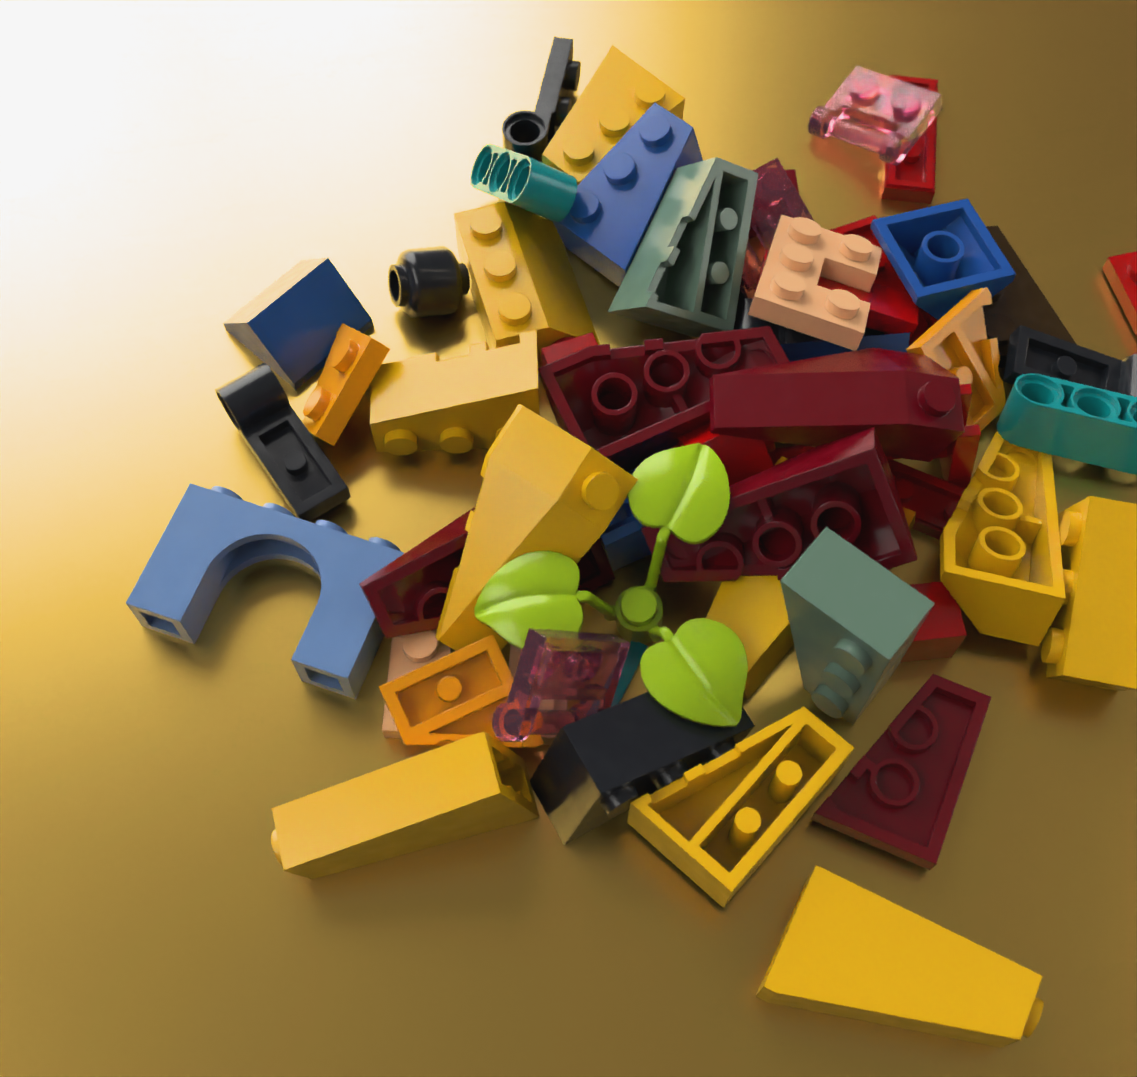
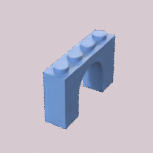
(222, 534)

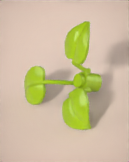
(690, 673)

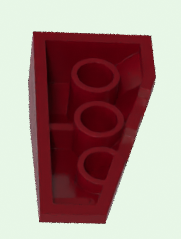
(648, 394)
(836, 395)
(789, 505)
(413, 588)

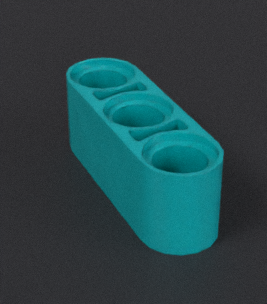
(524, 182)
(1072, 421)

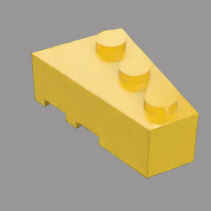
(606, 112)
(452, 401)
(1097, 624)
(739, 806)

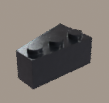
(620, 756)

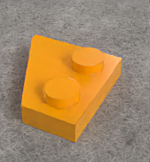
(962, 347)
(342, 383)
(452, 697)

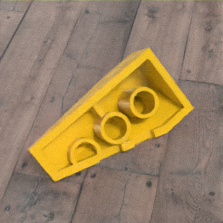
(535, 495)
(1005, 545)

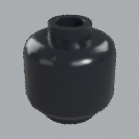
(428, 282)

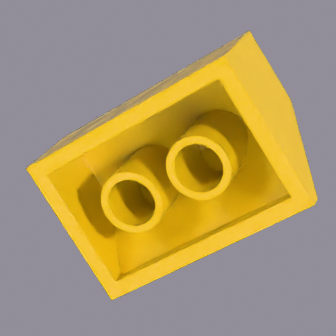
(520, 276)

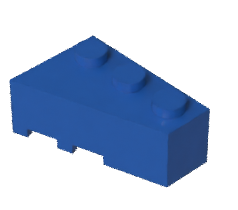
(625, 191)

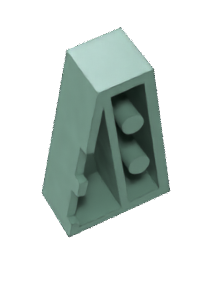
(692, 252)
(848, 623)

